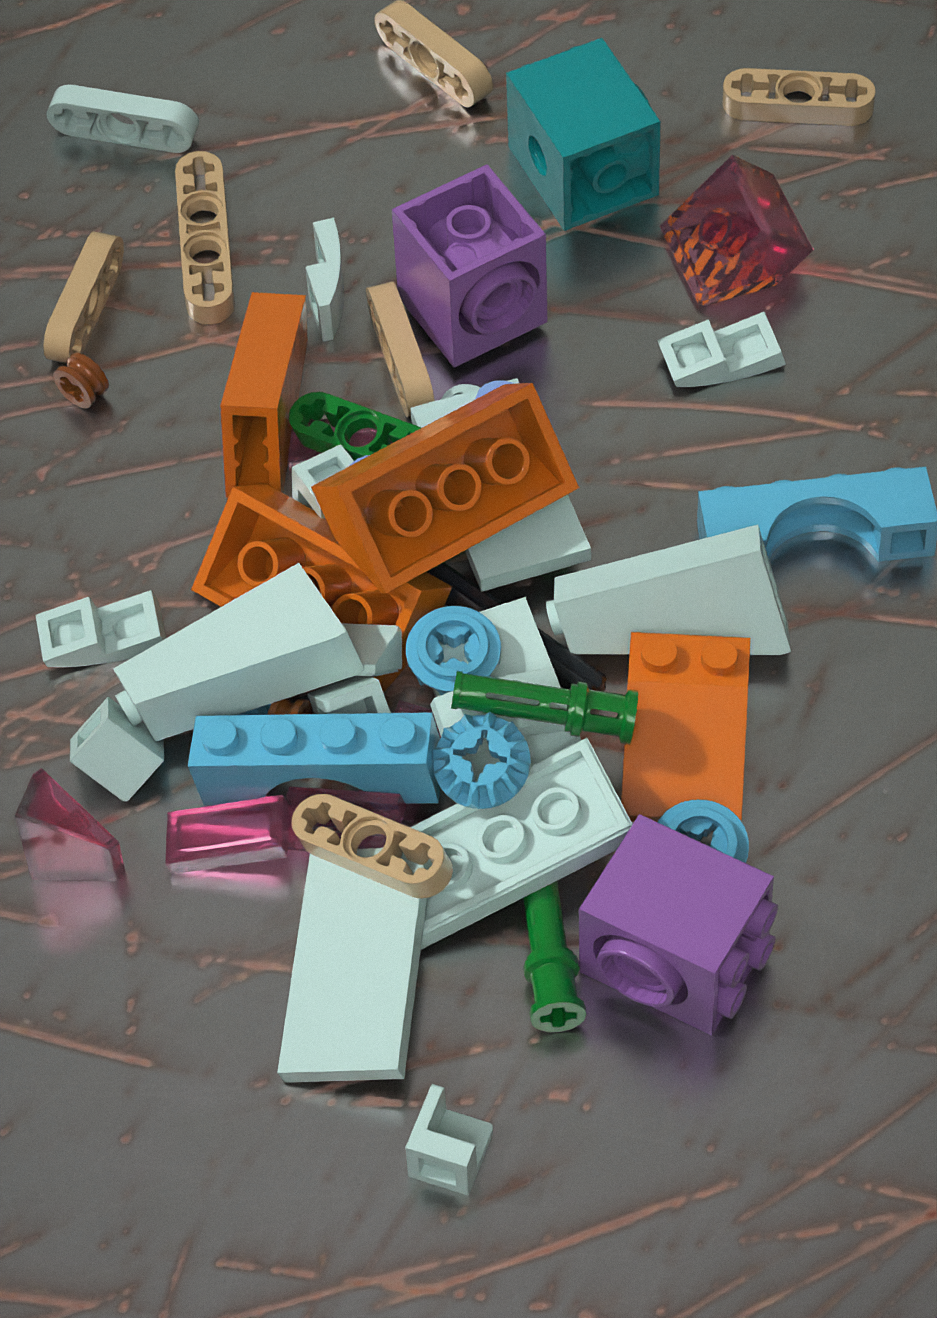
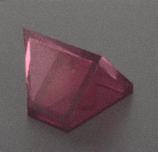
(62, 837)

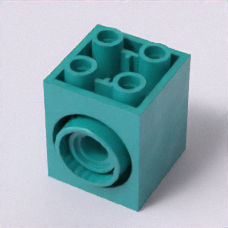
(583, 133)

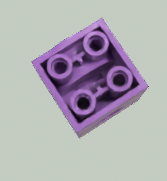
(470, 265)
(677, 925)

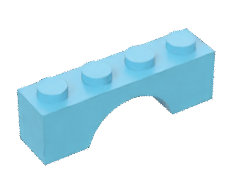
(882, 510)
(376, 752)

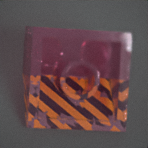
(735, 234)

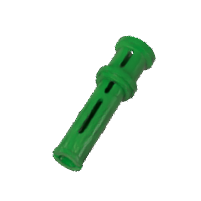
(471, 693)
(551, 964)

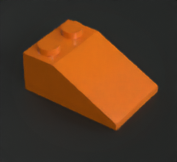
(686, 722)

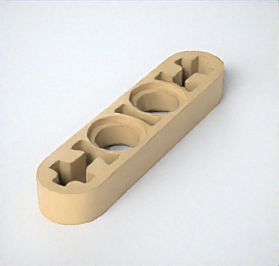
(204, 236)

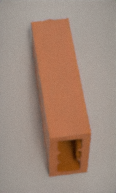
(262, 390)

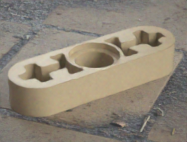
(433, 53)
(815, 111)
(83, 296)
(399, 346)
(383, 867)

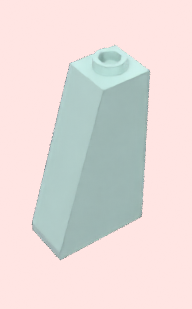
(688, 589)
(239, 658)

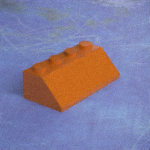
(447, 486)
(270, 532)

